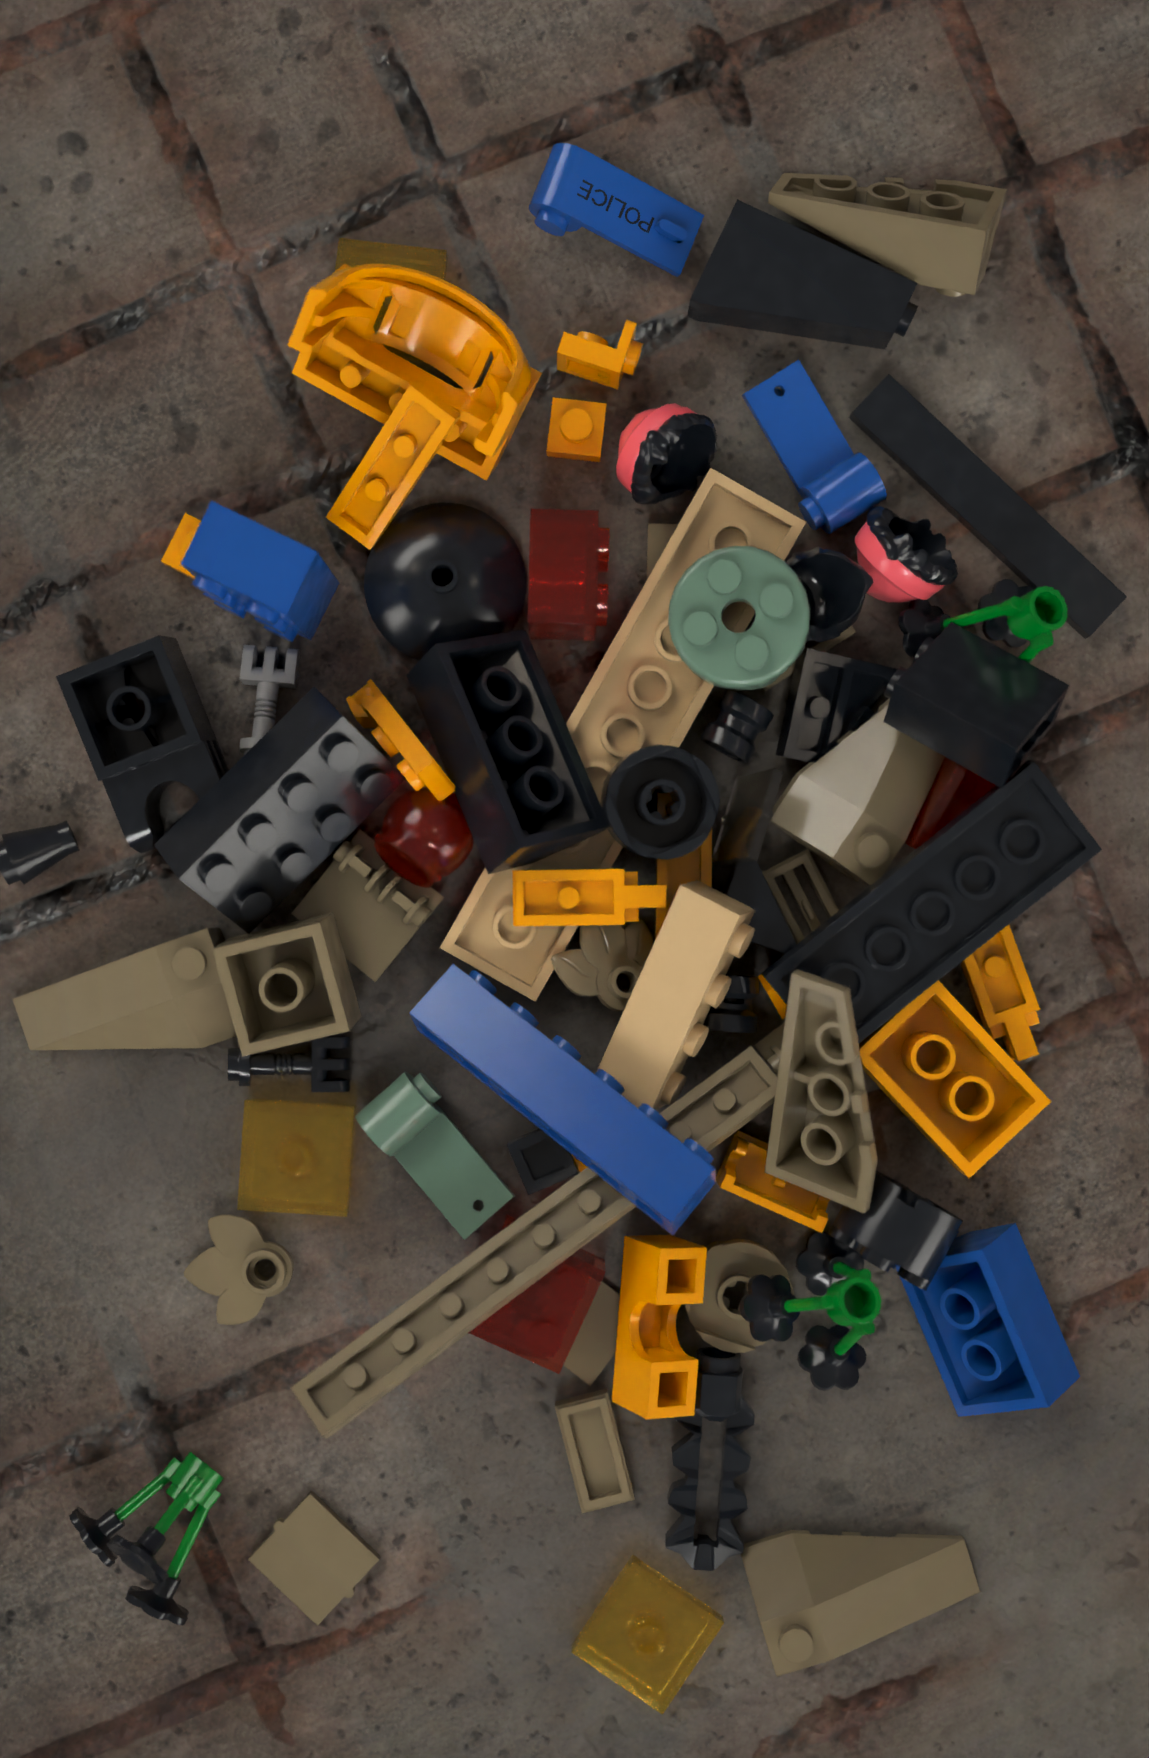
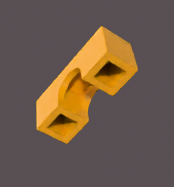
(650, 1366)

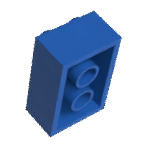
(259, 573)

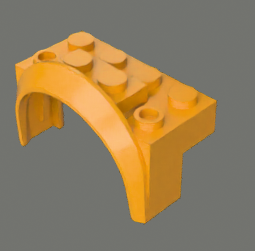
(430, 323)

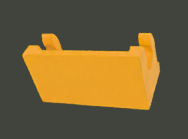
(745, 1176)

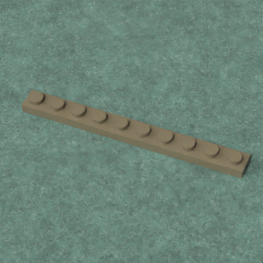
(516, 1258)

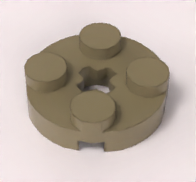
(725, 1265)

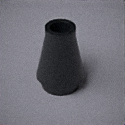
(35, 850)

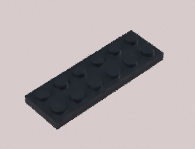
(944, 899)

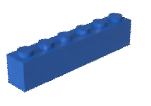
(565, 1098)

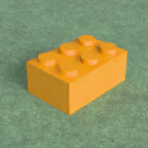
(951, 1079)

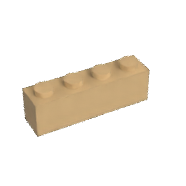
(676, 992)

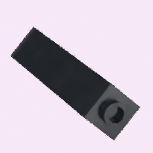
(798, 285)

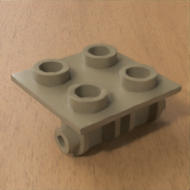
(371, 905)

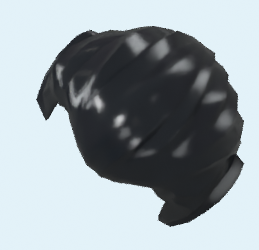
(833, 590)

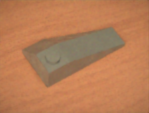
(925, 235)
(859, 798)
(142, 1001)
(821, 1106)
(849, 1589)

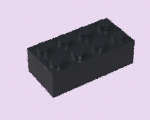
(279, 812)

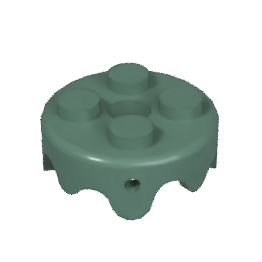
(749, 657)

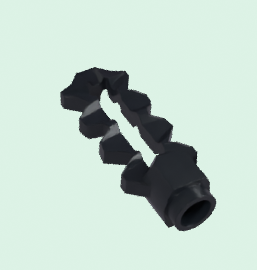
(716, 1400)

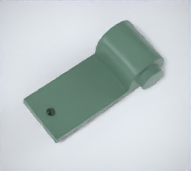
(434, 1152)

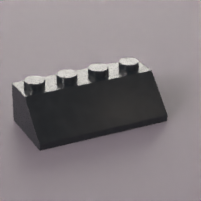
(506, 749)

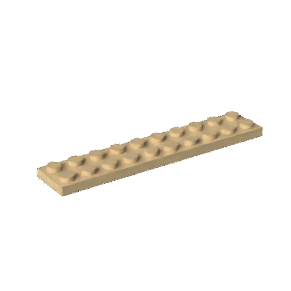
(632, 702)

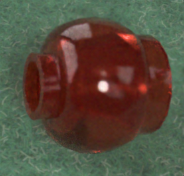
(424, 837)

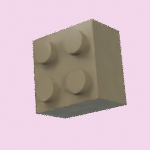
(287, 984)

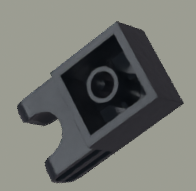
(147, 753)

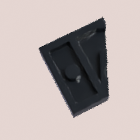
(828, 700)

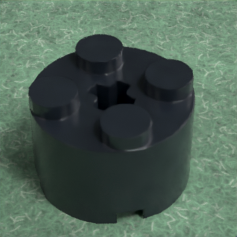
(688, 814)
(899, 1231)

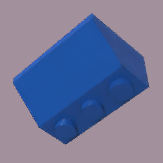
(993, 1326)

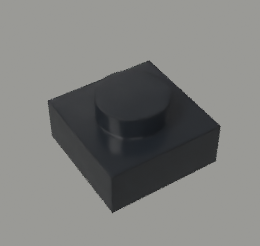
(541, 1161)

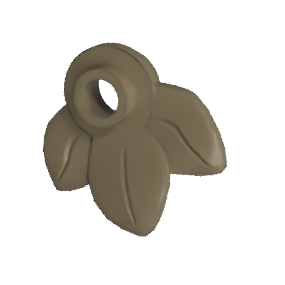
(602, 956)
(232, 1268)

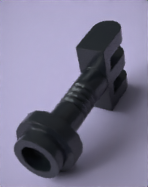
(311, 1064)

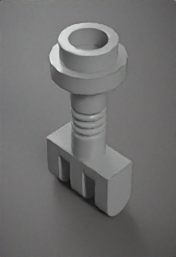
(268, 681)

